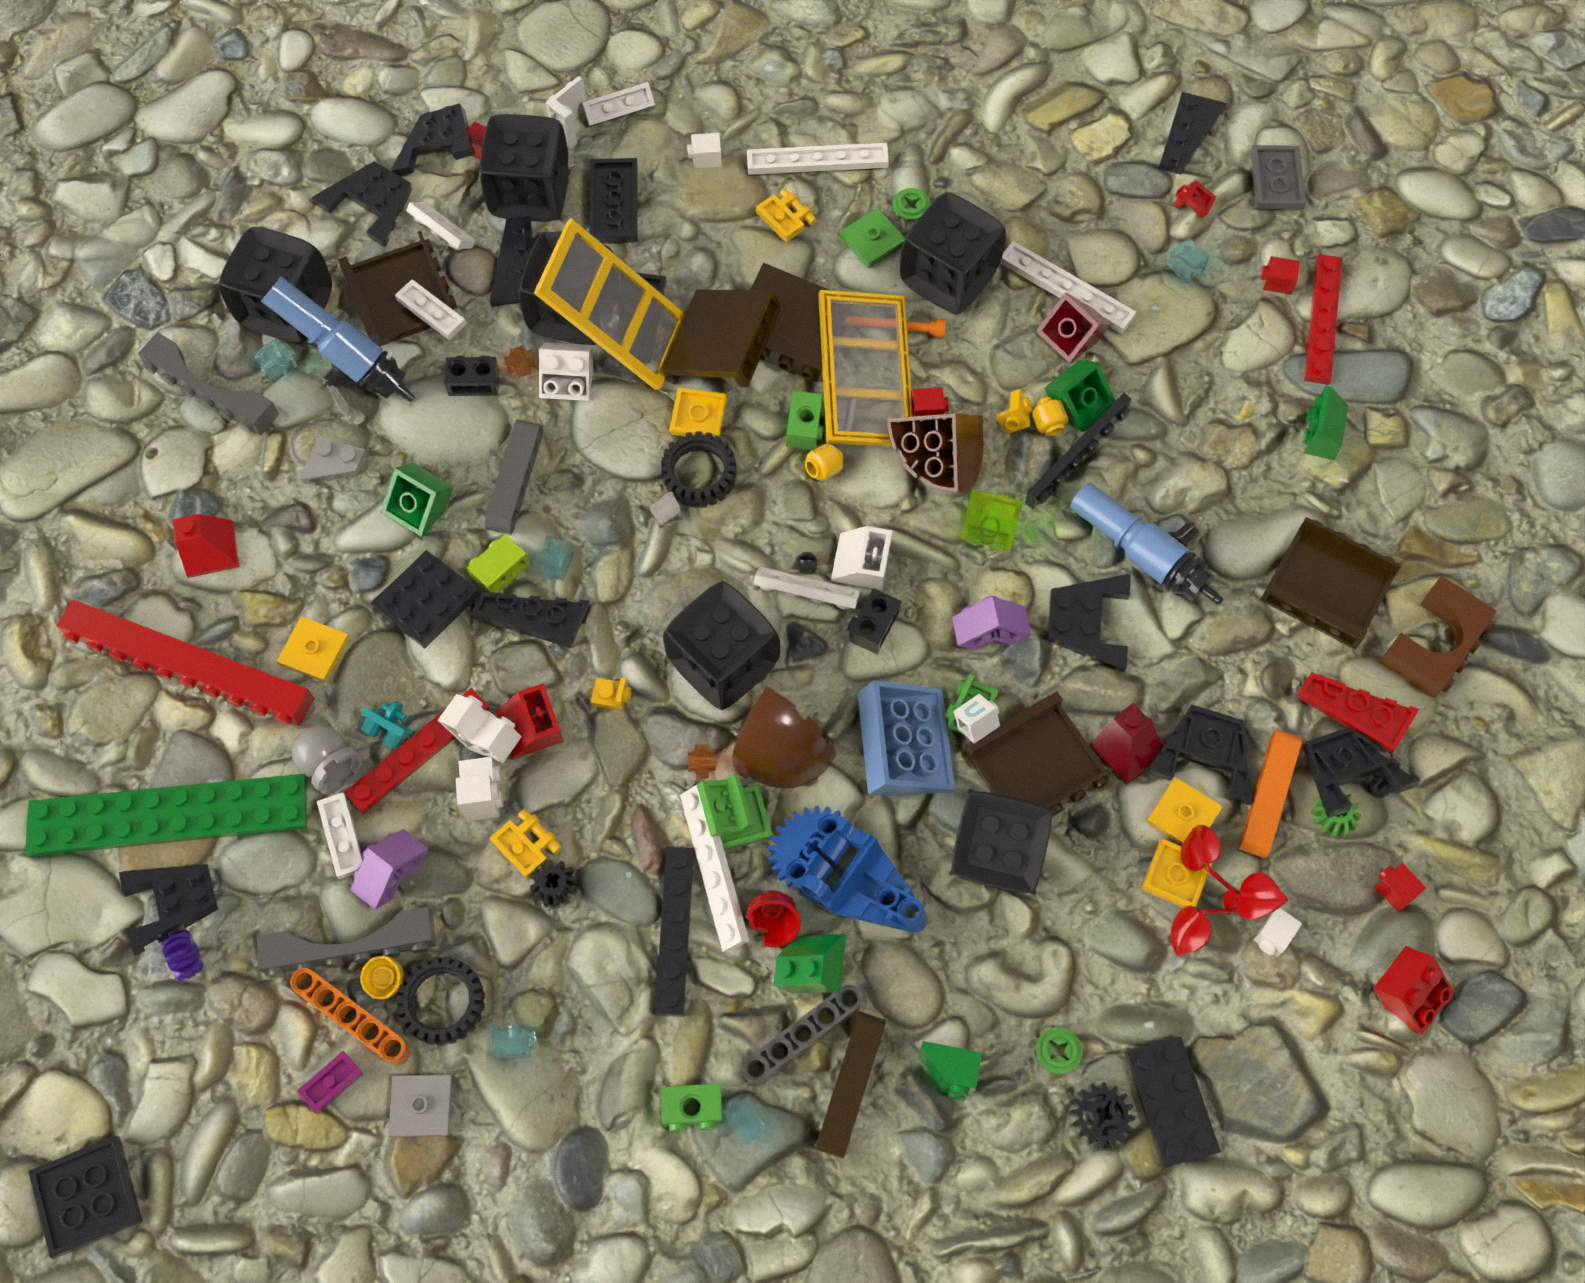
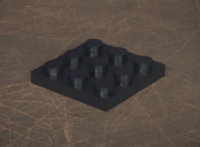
(425, 599)
(85, 1196)

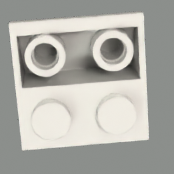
(565, 371)
(862, 557)

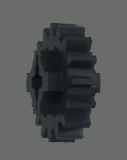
(1091, 1111)

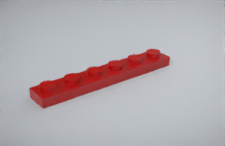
(1323, 319)
(403, 762)

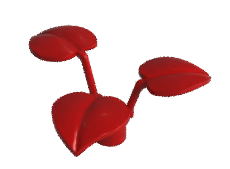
(1254, 900)

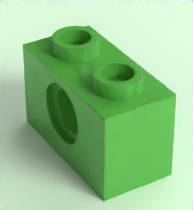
(800, 433)
(675, 1099)

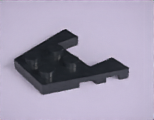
(435, 131)
(376, 191)
(1076, 618)
(1212, 741)
(1347, 758)
(181, 899)

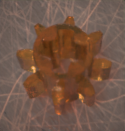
(520, 361)
(701, 761)

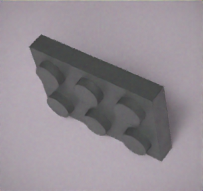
(1277, 177)

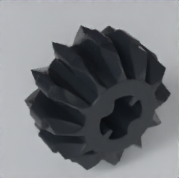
(548, 893)

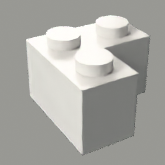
(479, 728)
(478, 789)

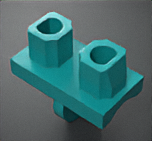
(376, 720)

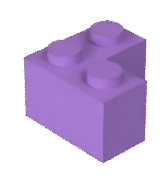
(991, 621)
(386, 866)

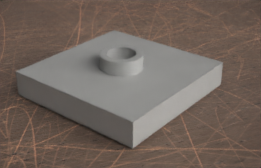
(420, 1106)

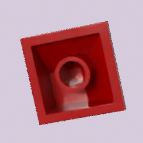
(205, 544)

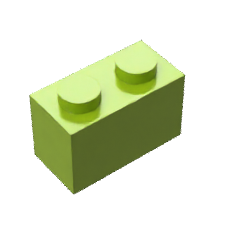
(498, 565)

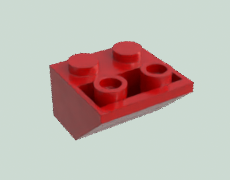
(533, 720)
(1414, 989)

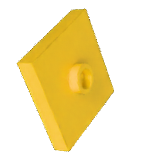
(697, 412)
(313, 649)
(1182, 810)
(1171, 879)

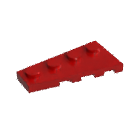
(1373, 717)

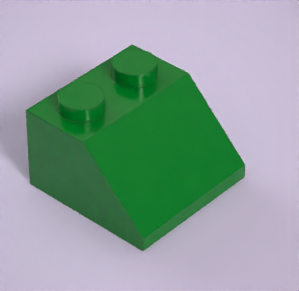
(1082, 393)
(416, 498)
(811, 964)
(951, 1068)

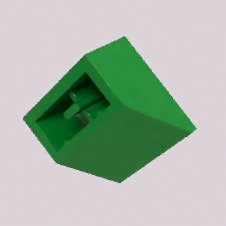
(1326, 425)

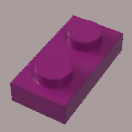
(330, 1082)

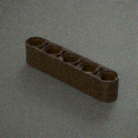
(851, 1085)

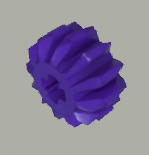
(182, 955)

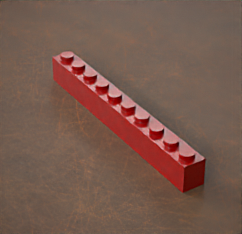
(186, 663)

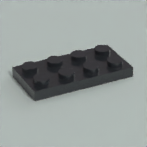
(614, 199)
(1172, 1102)

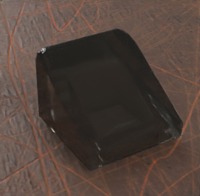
(666, 510)

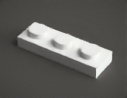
(618, 103)
(440, 225)
(430, 309)
(340, 835)

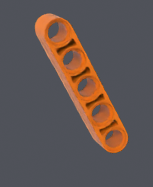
(1270, 793)
(340, 1007)

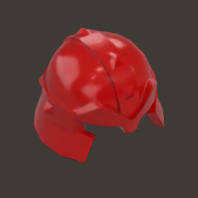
(776, 915)

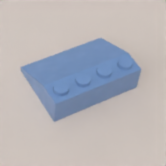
(905, 739)

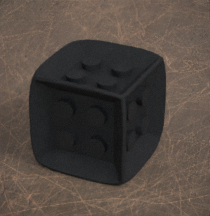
(524, 167)
(952, 252)
(256, 266)
(536, 313)
(722, 645)
(1001, 842)

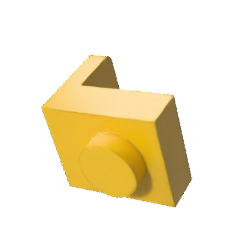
(1018, 414)

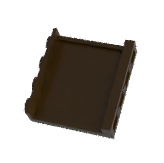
(380, 278)
(796, 332)
(723, 335)
(1330, 582)
(1038, 757)

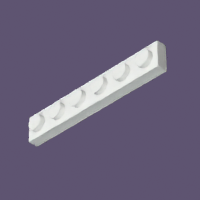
(817, 158)
(1059, 282)
(715, 875)

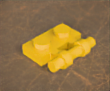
(781, 218)
(519, 849)

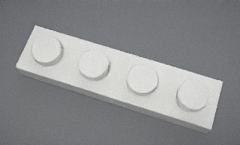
(814, 589)

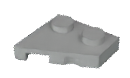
(332, 460)

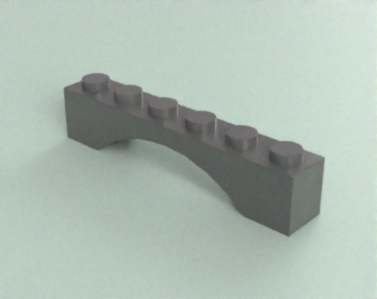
(246, 407)
(407, 931)

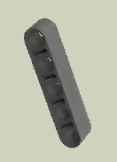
(514, 477)
(797, 1048)

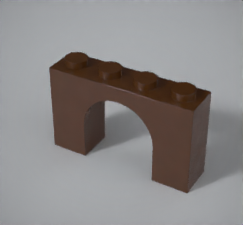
(1434, 670)

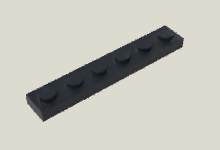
(1074, 456)
(674, 932)

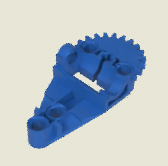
(864, 884)

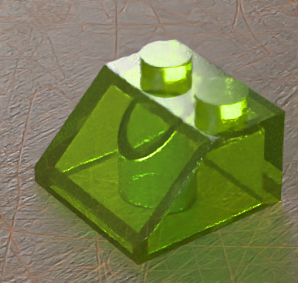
(991, 520)

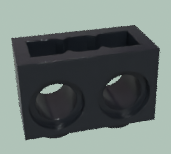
(472, 381)
(877, 621)

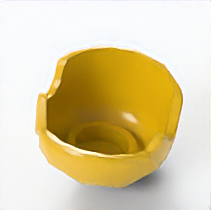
(382, 977)

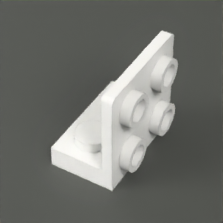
(567, 106)

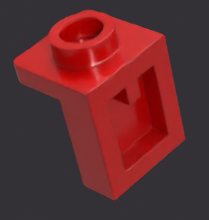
(1195, 197)

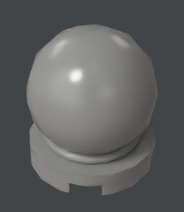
(324, 756)

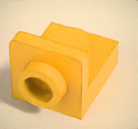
(611, 694)

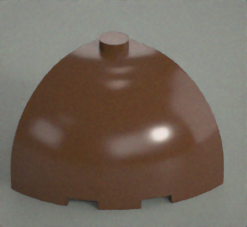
(940, 448)
(780, 745)

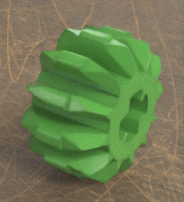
(1338, 824)

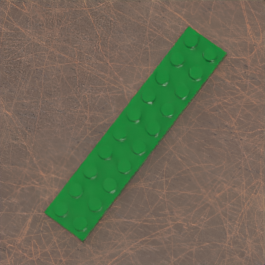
(166, 815)

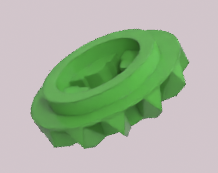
(910, 196)
(1059, 1037)

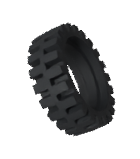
(699, 443)
(417, 976)

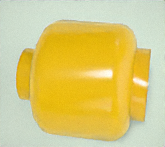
(1050, 416)
(824, 462)

